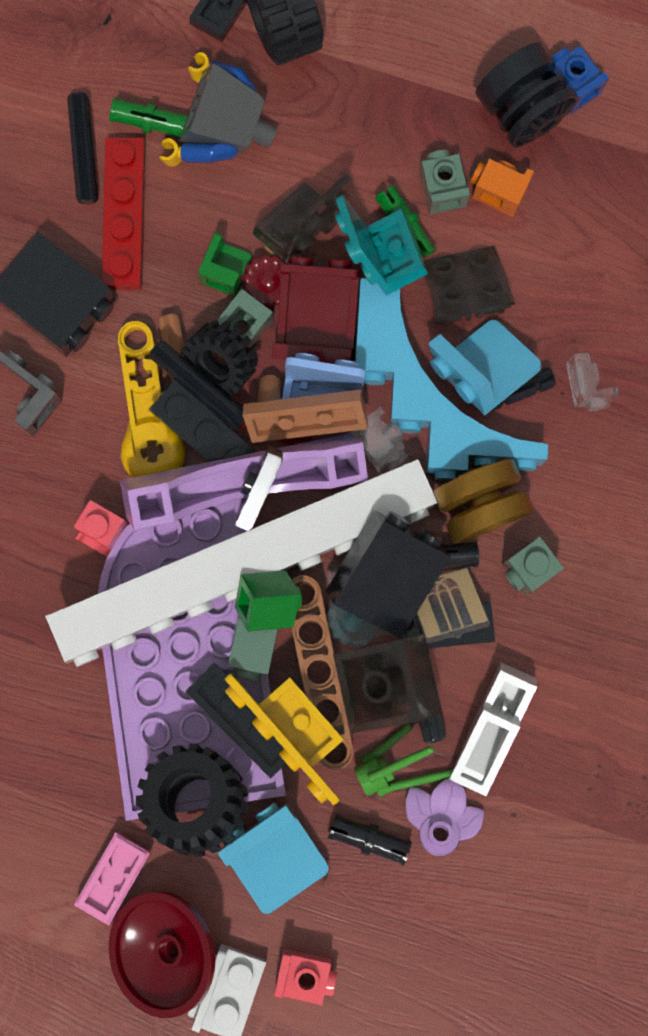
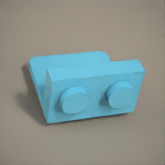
(485, 365)
(274, 858)

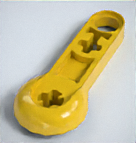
(143, 425)

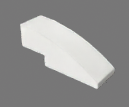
(494, 728)

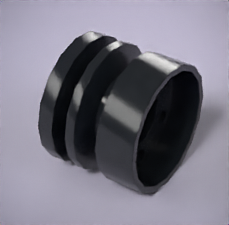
(526, 94)

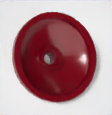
(146, 959)

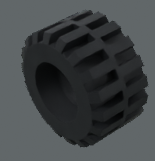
(287, 28)
(166, 782)

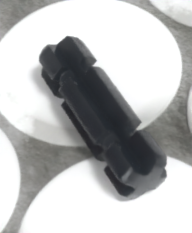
(541, 381)

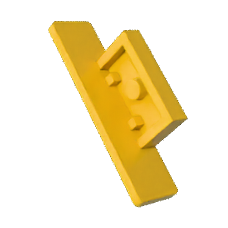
(296, 726)

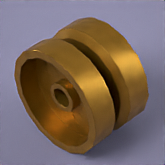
(481, 495)

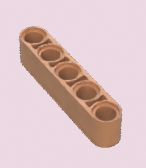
(323, 652)

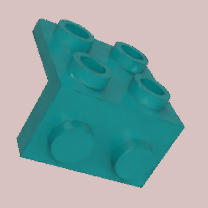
(384, 248)

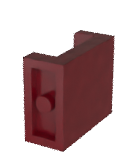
(317, 310)

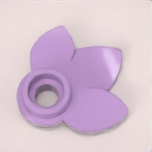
(443, 810)

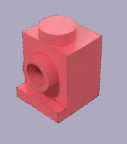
(99, 528)
(295, 964)

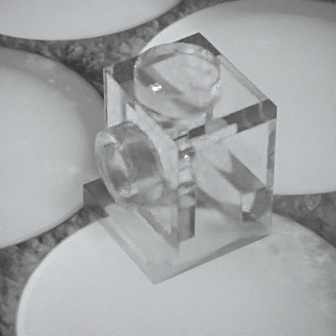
(382, 442)

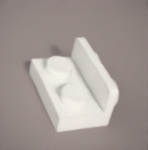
(230, 994)

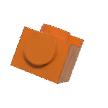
(500, 185)

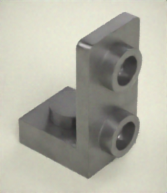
(33, 409)

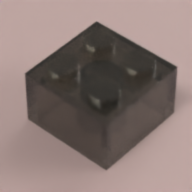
(387, 684)

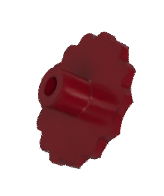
(263, 280)

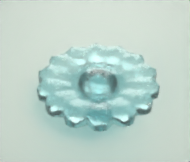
(350, 628)

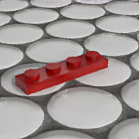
(123, 213)

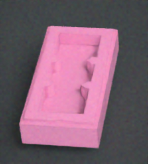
(112, 878)

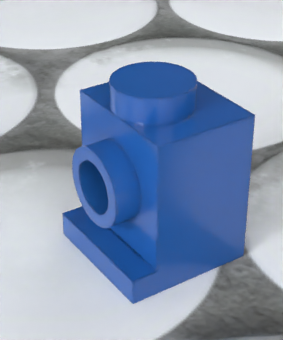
(588, 82)

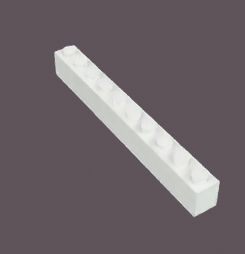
(215, 571)

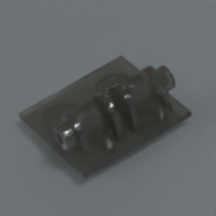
(467, 285)

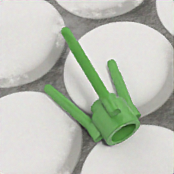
(376, 774)

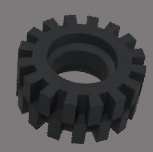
(230, 347)

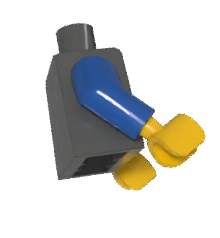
(220, 117)

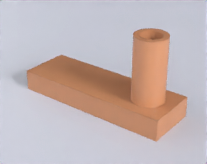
(302, 416)

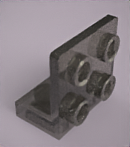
(300, 218)

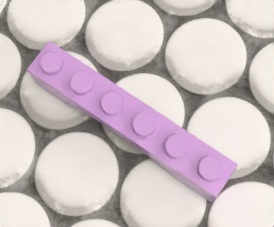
(186, 490)

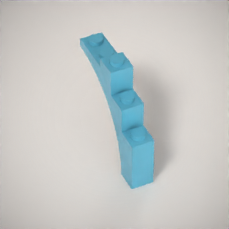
(418, 404)

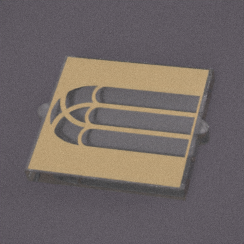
(452, 607)

